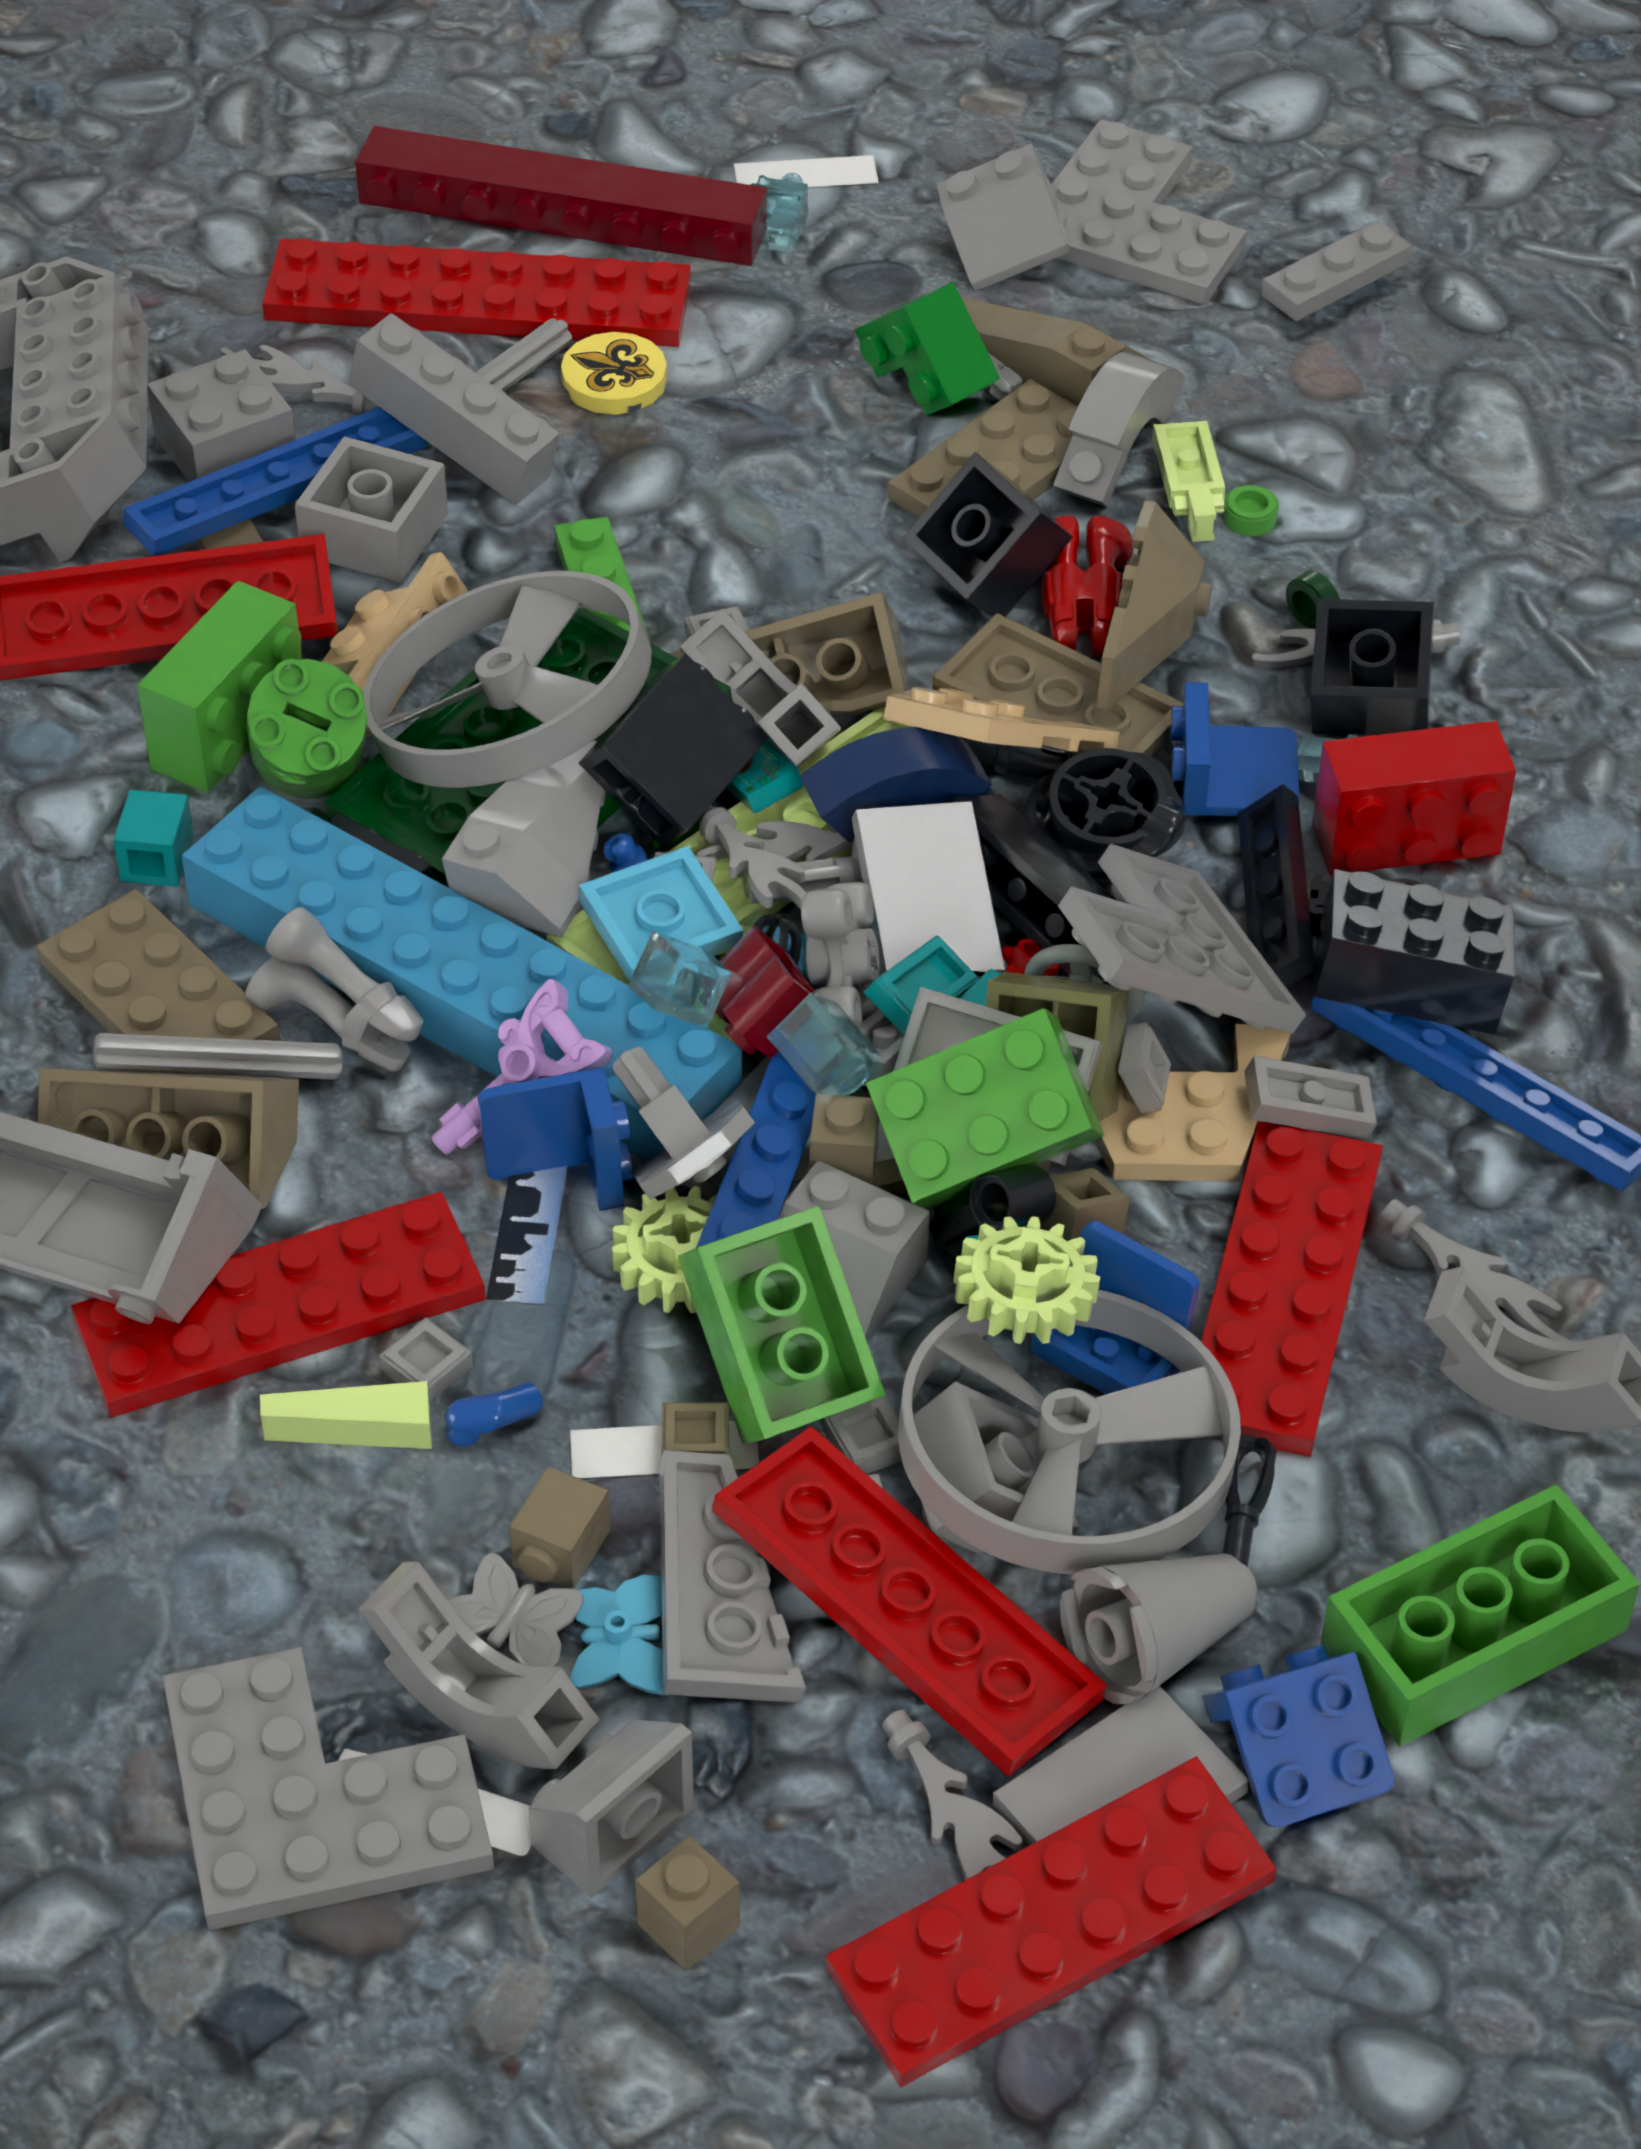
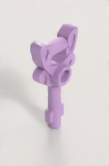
(526, 1060)

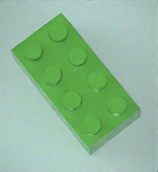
(1480, 1613)

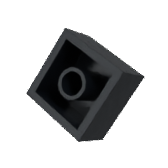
(987, 537)
(1371, 666)

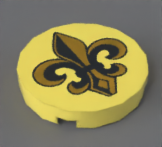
(614, 372)

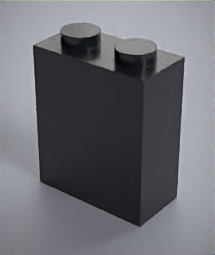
(674, 750)

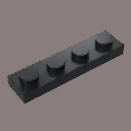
(1277, 884)

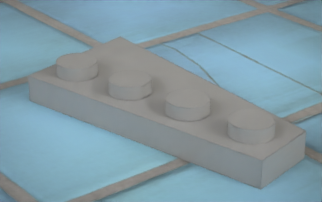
(716, 1595)

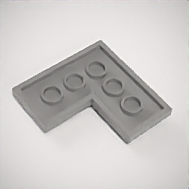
(1116, 219)
(1176, 942)
(299, 1834)

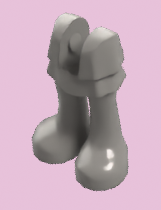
(372, 1027)

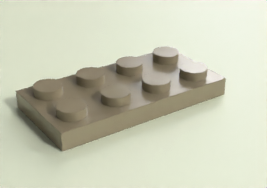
(1018, 435)
(1054, 685)
(149, 977)

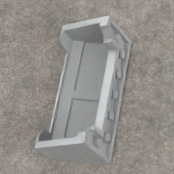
(117, 1219)

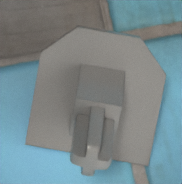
(691, 1145)

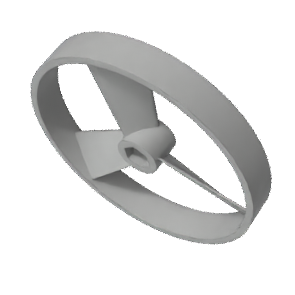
(568, 707)
(1069, 1428)

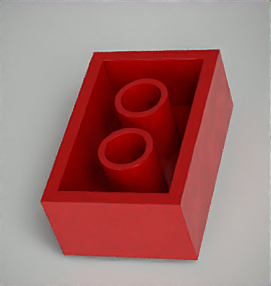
(1413, 797)

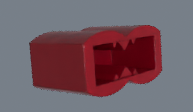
(760, 991)

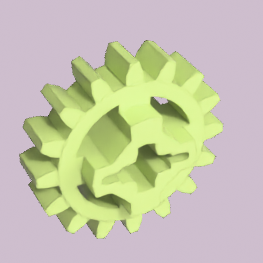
(650, 1242)
(1026, 1280)

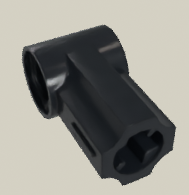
(993, 1196)

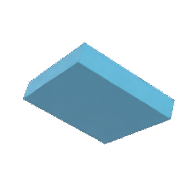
(662, 896)

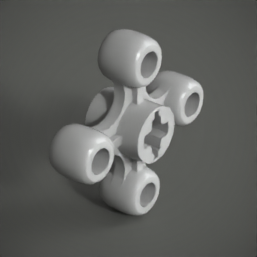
(841, 946)

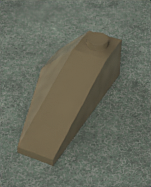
(1045, 348)
(1156, 604)
(841, 654)
(232, 1117)

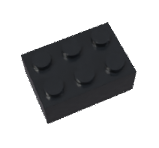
(1415, 951)

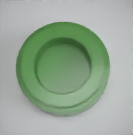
(1250, 510)

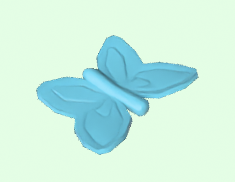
(620, 1634)

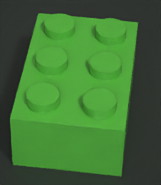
(203, 686)
(984, 1108)
(781, 1325)

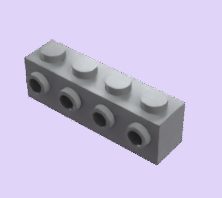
(453, 408)

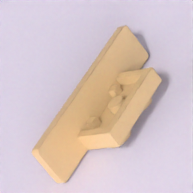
(386, 615)

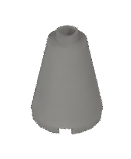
(1152, 1617)

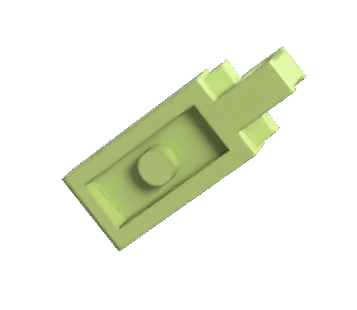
(1190, 474)

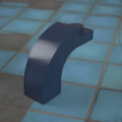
(893, 771)

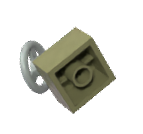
(1082, 1007)

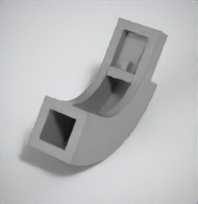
(1109, 418)
(783, 711)
(1530, 1376)
(499, 1704)

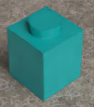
(153, 837)

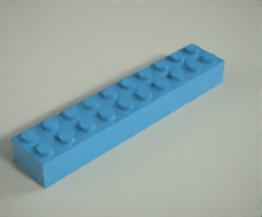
(439, 950)

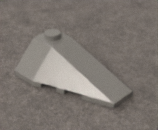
(530, 846)

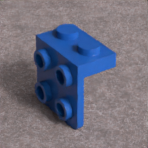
(1224, 765)
(555, 1126)
(1132, 1271)
(1304, 1735)

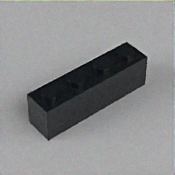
(1028, 872)

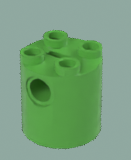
(306, 728)

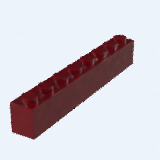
(562, 195)

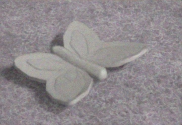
(517, 1613)

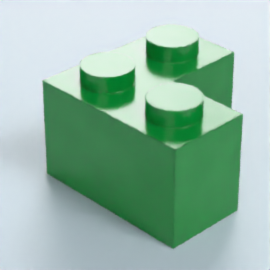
(934, 346)

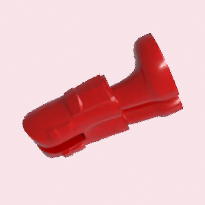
(1086, 599)

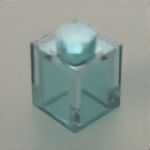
(679, 979)
(825, 1046)

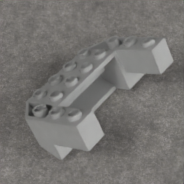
(74, 400)

